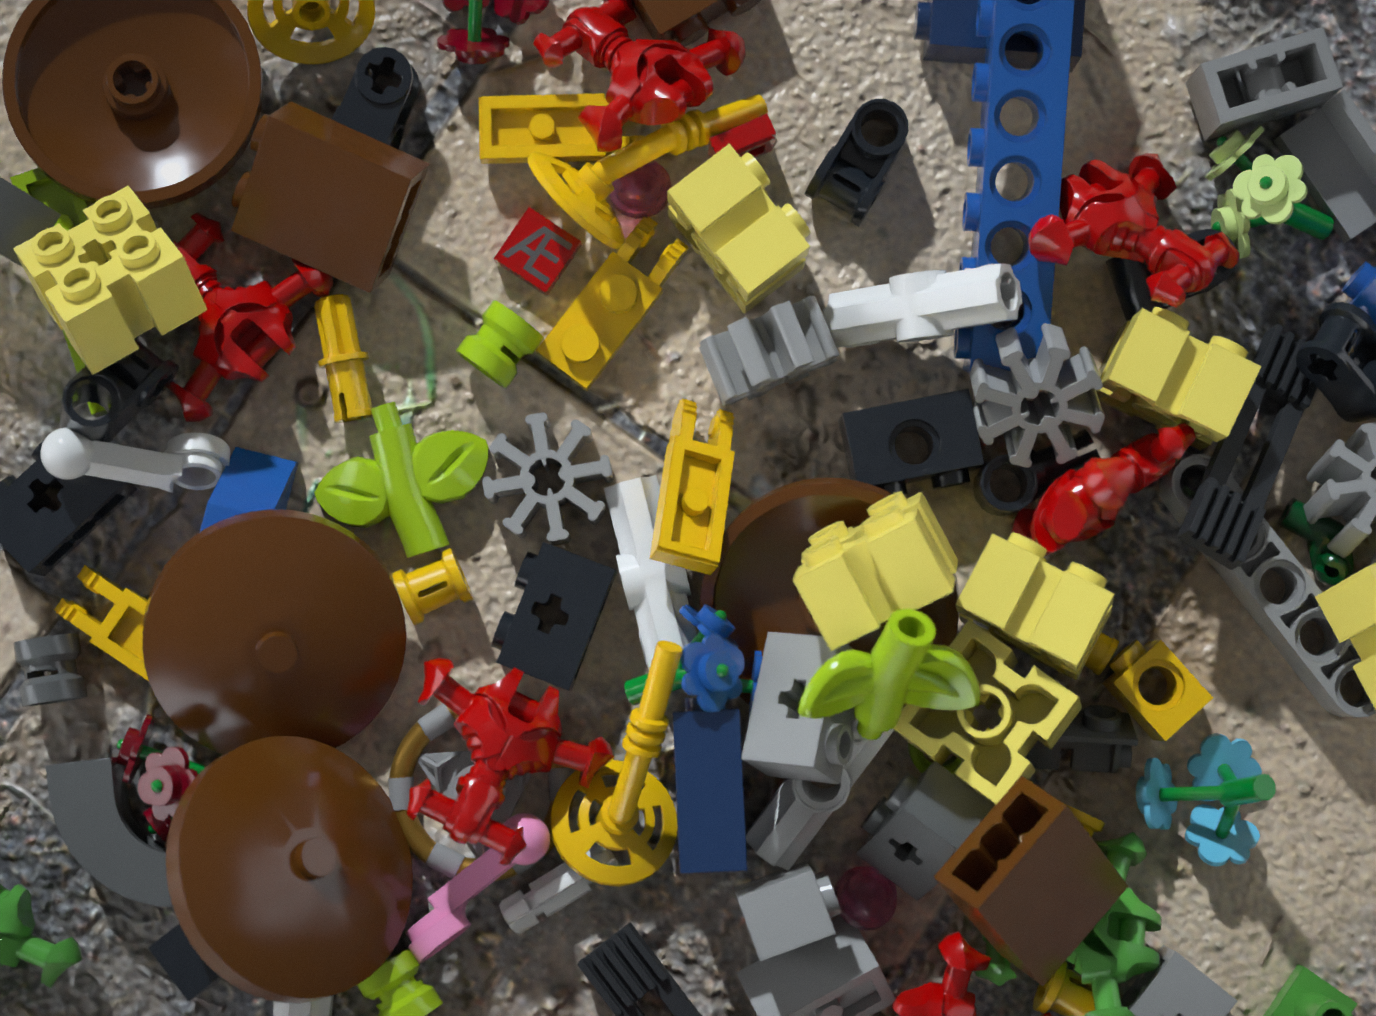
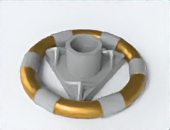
(443, 772)

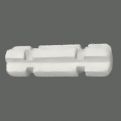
(550, 892)

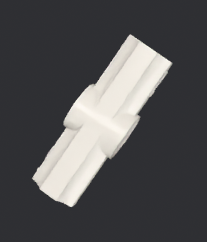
(923, 305)
(650, 586)
(801, 808)

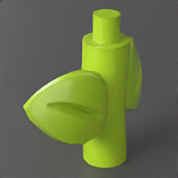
(404, 480)
(896, 672)

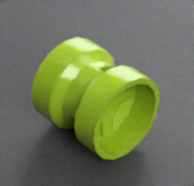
(499, 344)
(398, 989)

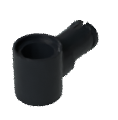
(1033, 480)

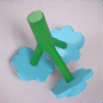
(1220, 773)

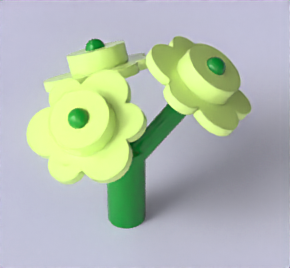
(1268, 190)

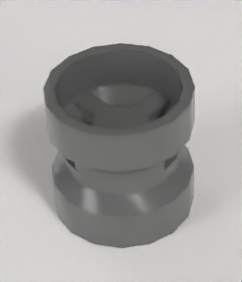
(47, 655)

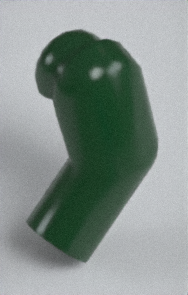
(1327, 565)

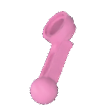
(449, 902)

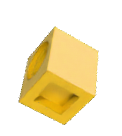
(1182, 698)

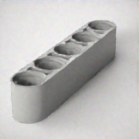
(1283, 620)

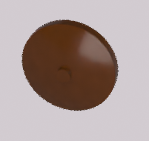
(133, 94)
(763, 555)
(273, 632)
(289, 869)

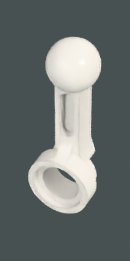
(188, 460)

